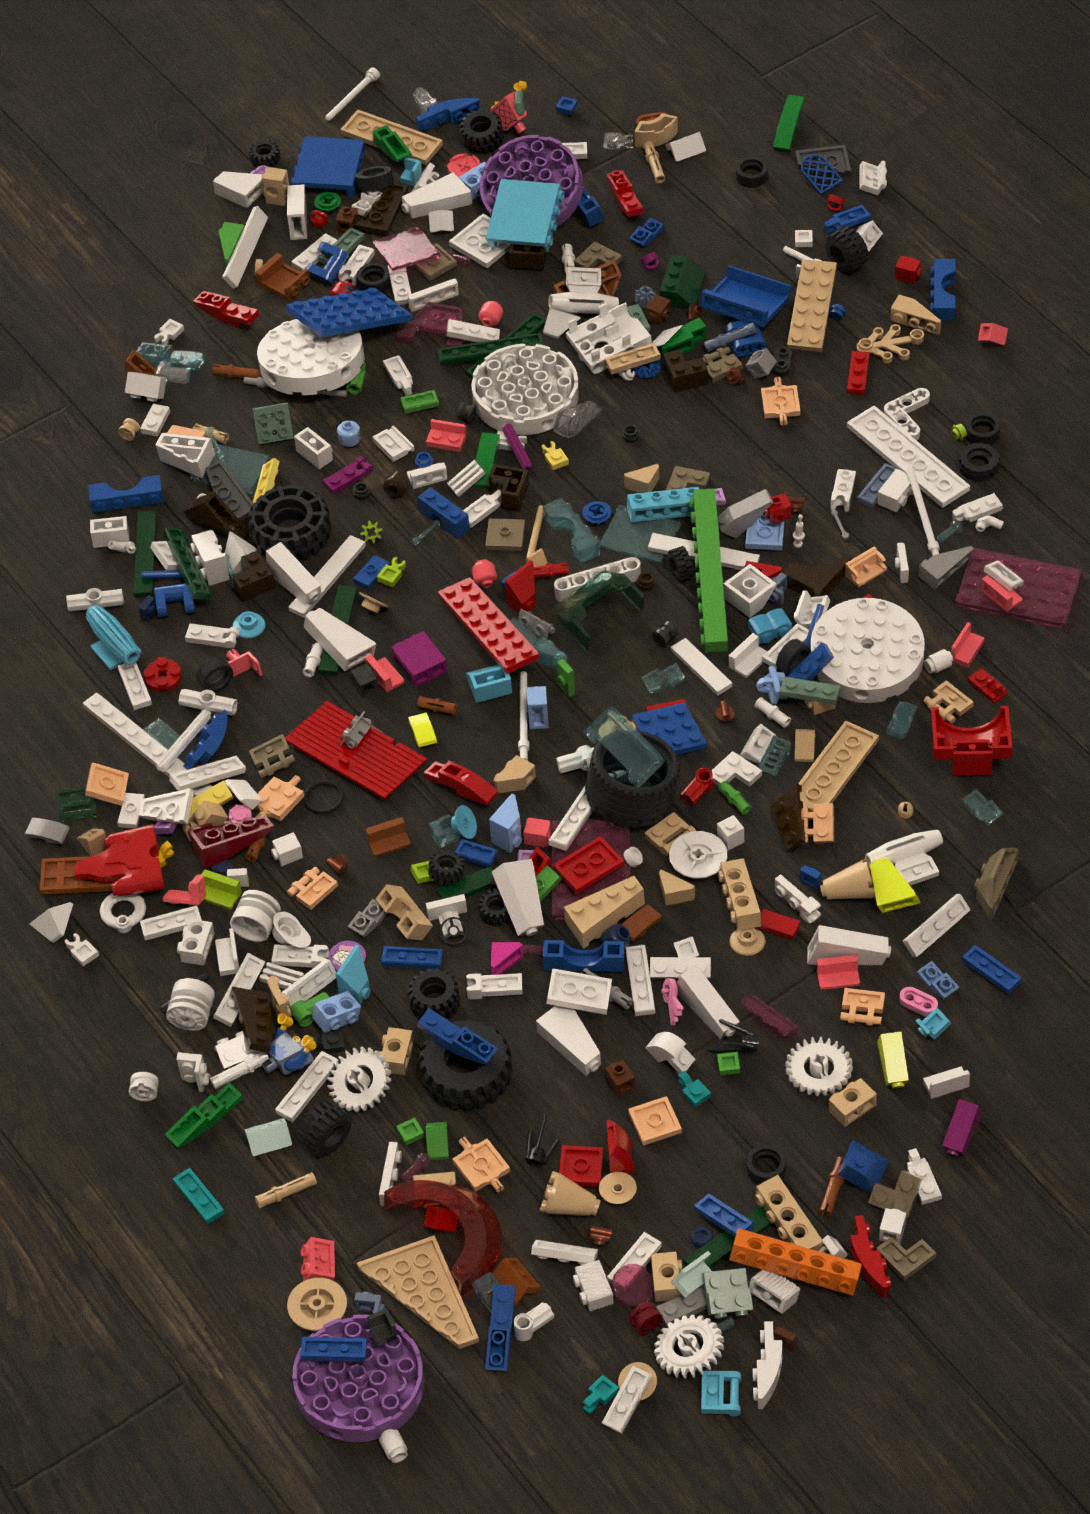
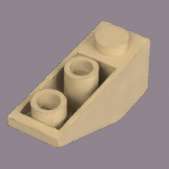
(913, 314)

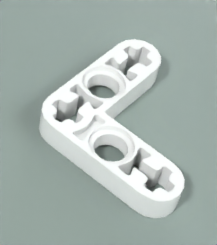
(917, 399)

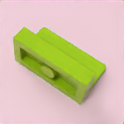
(221, 889)

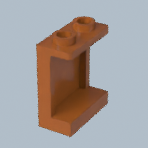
(281, 278)

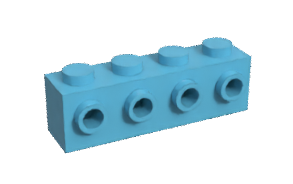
(660, 504)

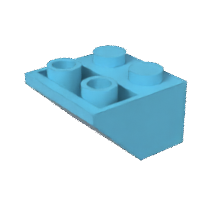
(489, 683)

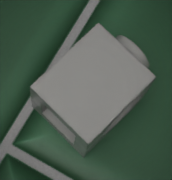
(760, 363)

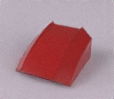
(619, 1149)

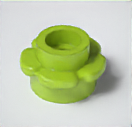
(959, 432)

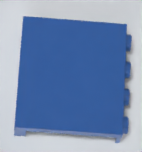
(329, 163)
(747, 296)

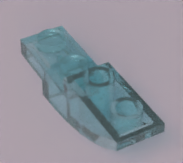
(159, 352)
(546, 648)

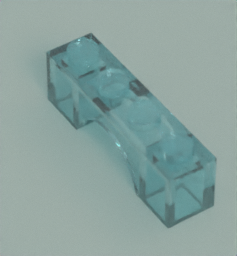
(560, 516)

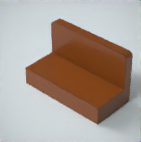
(387, 837)
(513, 1273)

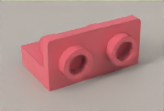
(446, 435)
(318, 1259)

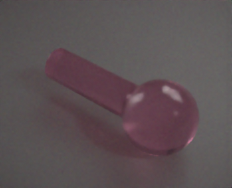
(462, 259)
(422, 1161)

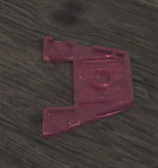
(433, 319)

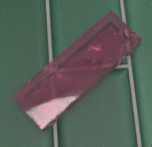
(769, 1015)

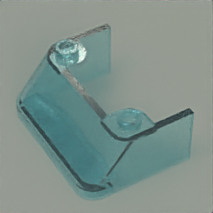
(626, 745)

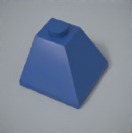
(862, 1166)

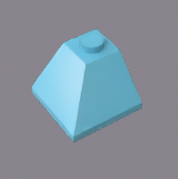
(353, 976)

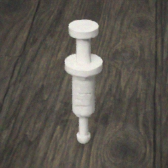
(798, 534)

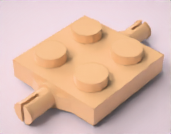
(780, 401)
(279, 798)
(481, 1164)

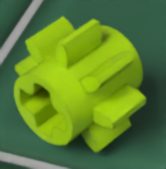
(376, 531)

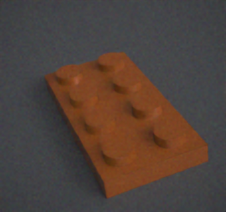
(59, 878)

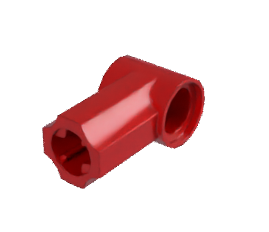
(698, 787)

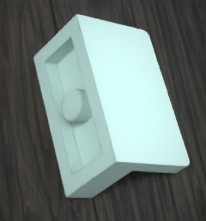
(268, 1137)
(691, 1276)

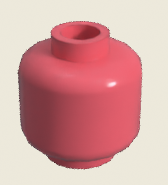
(490, 314)
(484, 573)

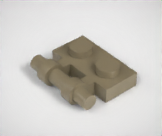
(719, 369)
(270, 751)

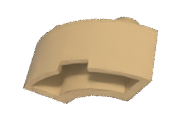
(657, 130)

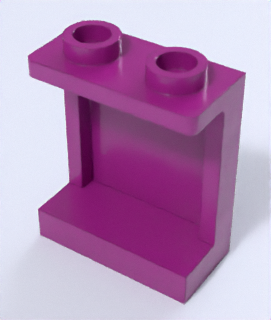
(420, 658)

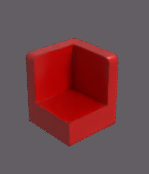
(440, 1218)

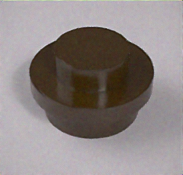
(646, 580)

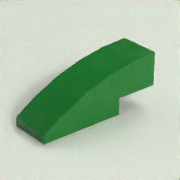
(391, 143)
(685, 337)
(487, 456)

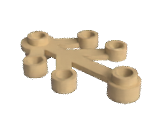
(869, 344)

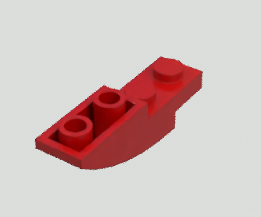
(624, 194)
(225, 311)
(463, 780)
(872, 1263)

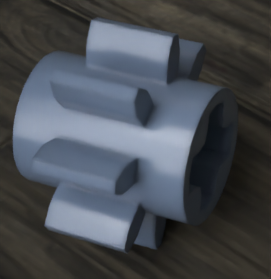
(643, 296)

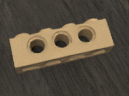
(740, 894)
(776, 1190)

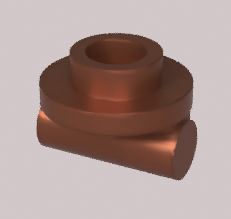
(694, 312)
(734, 376)
(796, 503)
(725, 713)
(338, 863)
(600, 1235)

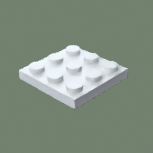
(473, 243)

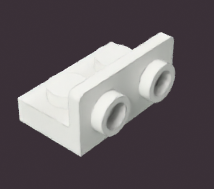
(193, 1069)

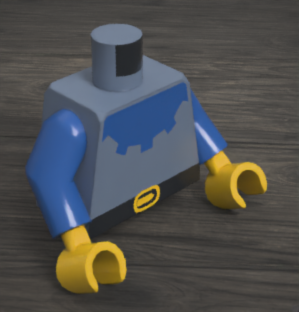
(288, 1050)

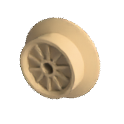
(316, 1303)

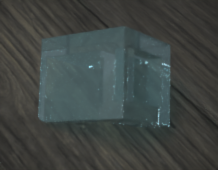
(442, 831)

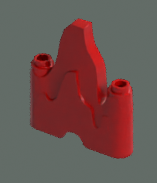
(128, 862)

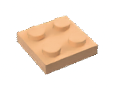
(106, 784)
(655, 1120)

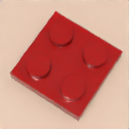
(582, 1164)

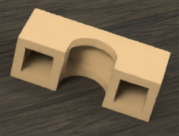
(412, 920)

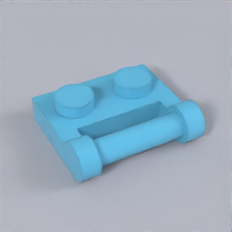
(713, 1392)

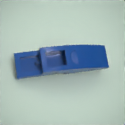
(446, 111)
(209, 740)
(457, 1040)
(500, 1328)

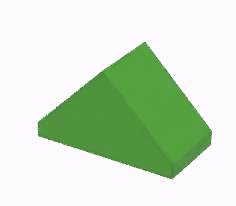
(437, 1140)

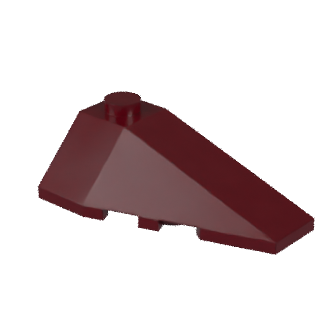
(221, 842)

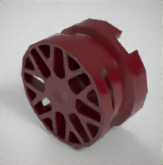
(645, 1318)

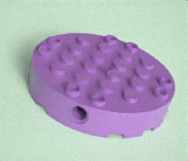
(534, 160)
(360, 1398)

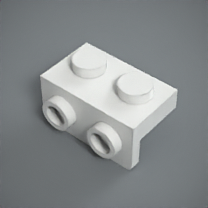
(873, 177)
(807, 607)
(234, 1050)

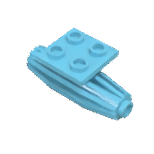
(115, 643)

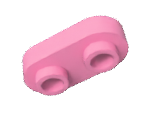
(919, 1001)

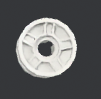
(143, 1086)

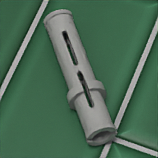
(615, 993)

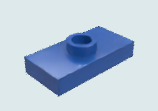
(368, 574)
(476, 853)

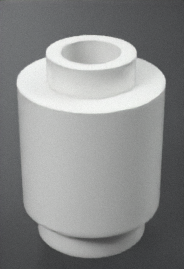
(938, 661)
(393, 1445)

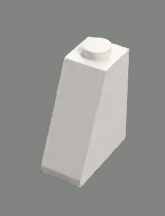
(239, 187)

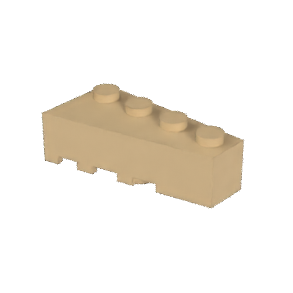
(603, 909)

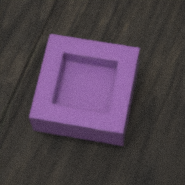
(165, 827)

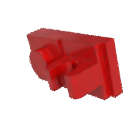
(987, 686)

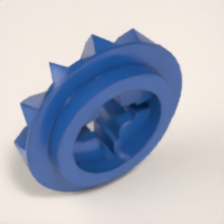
(643, 372)
(594, 507)

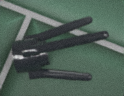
(747, 1043)
(536, 1156)

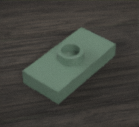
(636, 311)

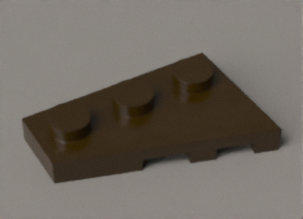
(788, 818)

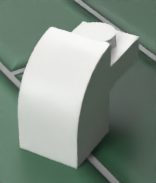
(670, 1048)

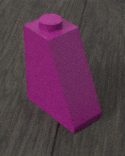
(962, 1128)

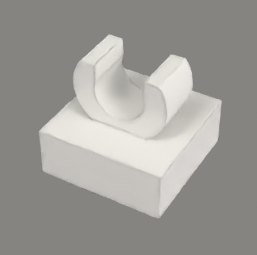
(833, 1247)

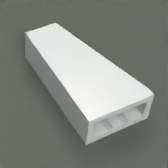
(441, 194)
(297, 212)
(292, 574)
(338, 639)
(520, 894)
(838, 942)
(705, 1001)
(569, 1036)

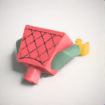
(512, 109)

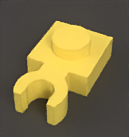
(555, 457)

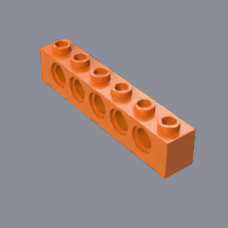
(795, 1261)

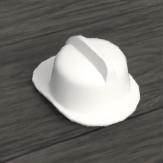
(289, 931)

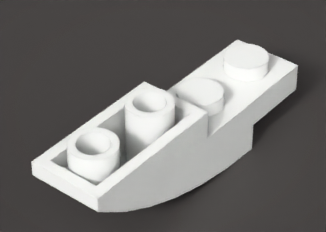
(768, 1367)

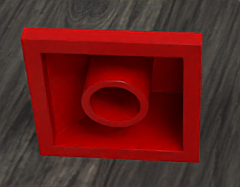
(521, 589)

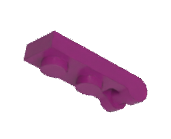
(348, 475)

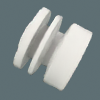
(254, 915)
(190, 1004)

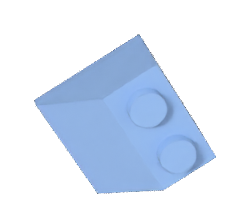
(506, 826)

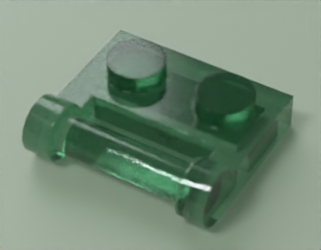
(74, 799)

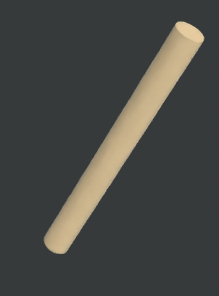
(535, 532)

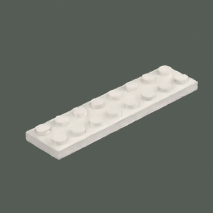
(904, 452)

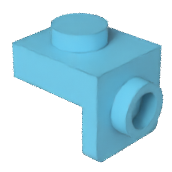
(933, 1024)

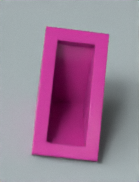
(505, 955)

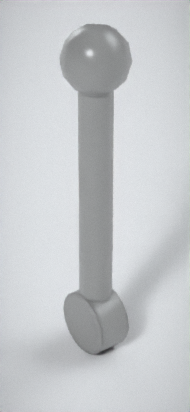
(845, 535)

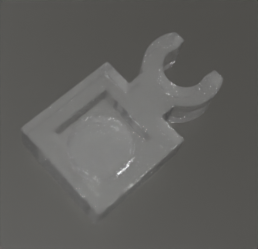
(616, 140)

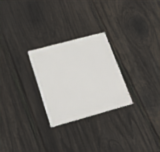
(666, 335)

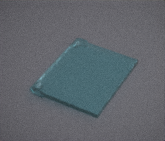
(242, 464)
(635, 536)

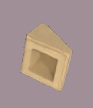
(538, 558)

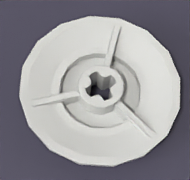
(697, 843)

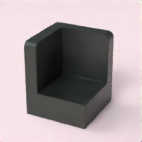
(362, 677)
(382, 1327)

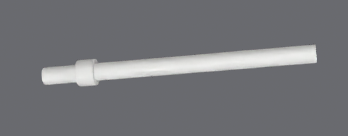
(933, 545)
(523, 743)

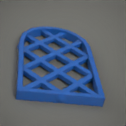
(805, 160)

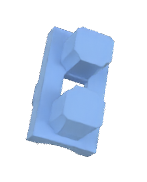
(772, 682)

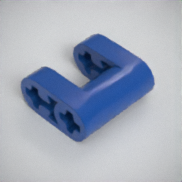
(333, 265)
(741, 346)
(171, 594)

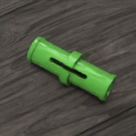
(734, 797)

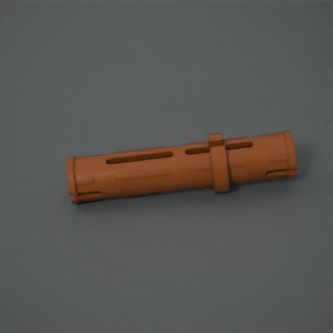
(232, 371)
(832, 1189)

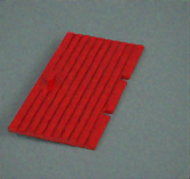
(372, 764)

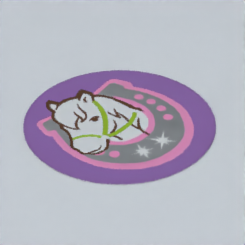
(341, 951)

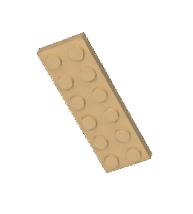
(420, 144)
(811, 305)
(836, 764)

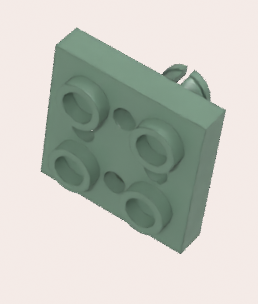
(272, 416)

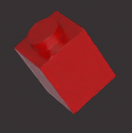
(908, 269)

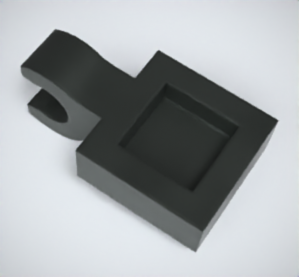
(330, 1042)

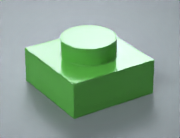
(728, 1063)
(410, 1131)

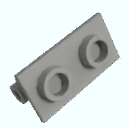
(535, 625)
(351, 736)

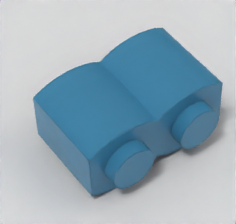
(770, 625)

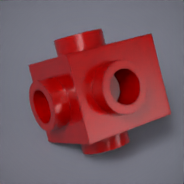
(779, 510)

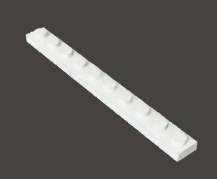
(134, 735)

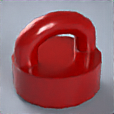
(835, 199)
(318, 218)

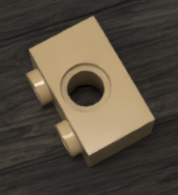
(275, 186)
(399, 1040)
(863, 1100)
(663, 1265)

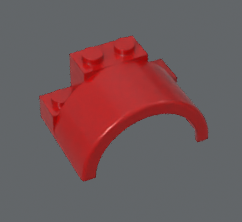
(972, 748)

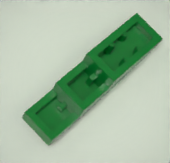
(788, 123)
(205, 1116)

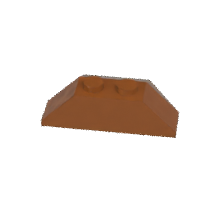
(609, 279)

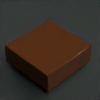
(788, 1338)

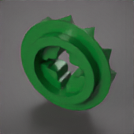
(329, 197)

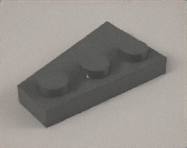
(835, 155)

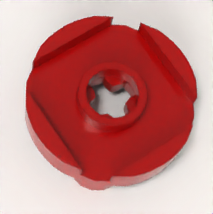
(159, 667)

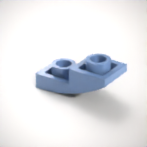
(936, 981)

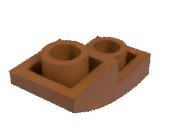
(641, 921)

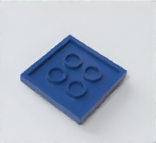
(674, 726)

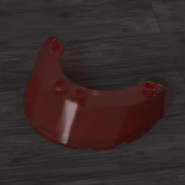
(477, 1218)

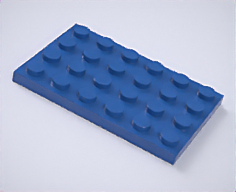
(348, 312)

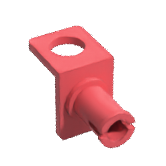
(243, 662)

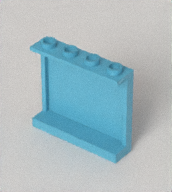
(525, 213)

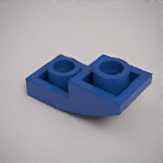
(647, 233)

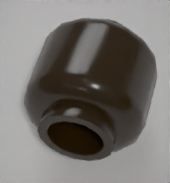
(396, 484)

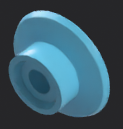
(249, 624)
(464, 822)

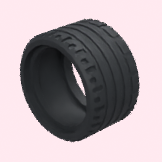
(628, 804)

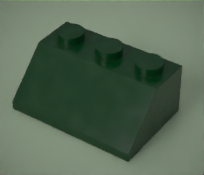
(682, 282)

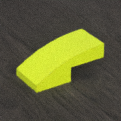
(422, 730)

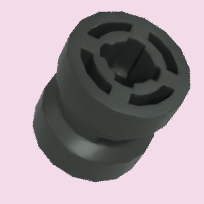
(665, 633)

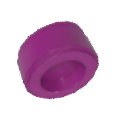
(648, 258)

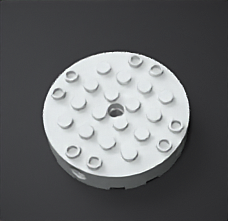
(302, 361)
(524, 388)
(873, 648)

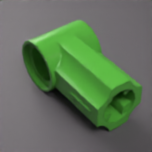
(356, 384)
(303, 1010)

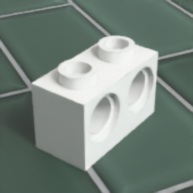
(196, 942)

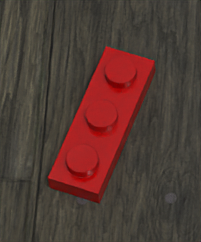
(858, 372)

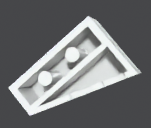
(186, 452)
(210, 557)

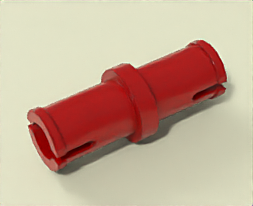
(550, 570)

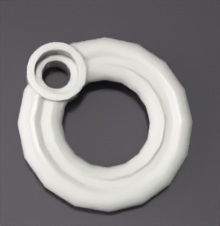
(114, 922)

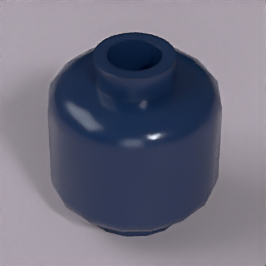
(616, 933)

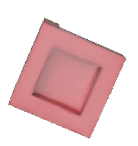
(992, 333)
(537, 832)

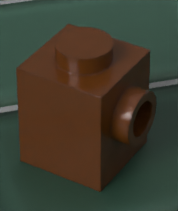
(346, 218)
(658, 309)
(620, 1077)

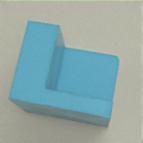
(412, 171)

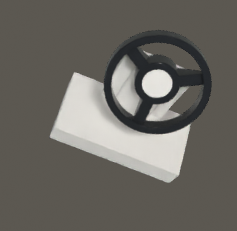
(447, 912)

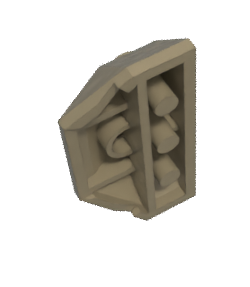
(995, 879)

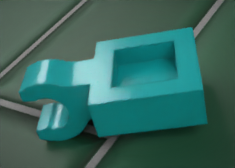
(694, 1091)
(601, 1391)

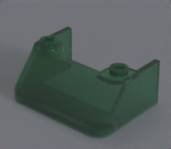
(572, 611)

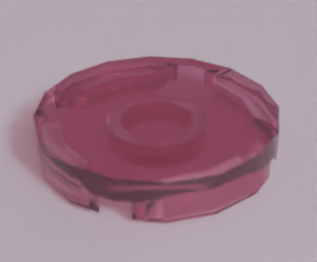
(632, 1285)

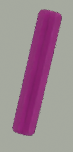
(517, 446)

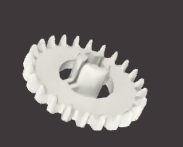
(818, 1055)
(350, 1072)
(691, 1359)

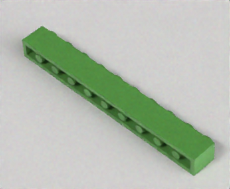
(710, 570)

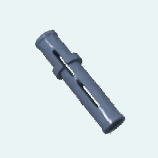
(723, 340)

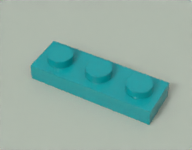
(198, 1196)

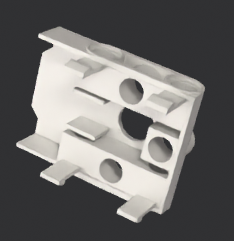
(611, 327)

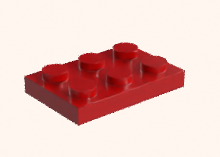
(588, 865)

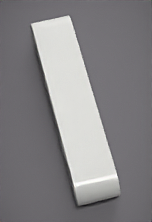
(568, 584)

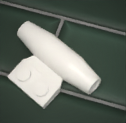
(583, 293)
(910, 855)

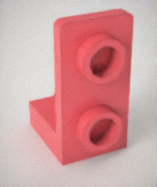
(192, 897)

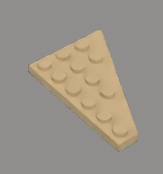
(424, 1285)

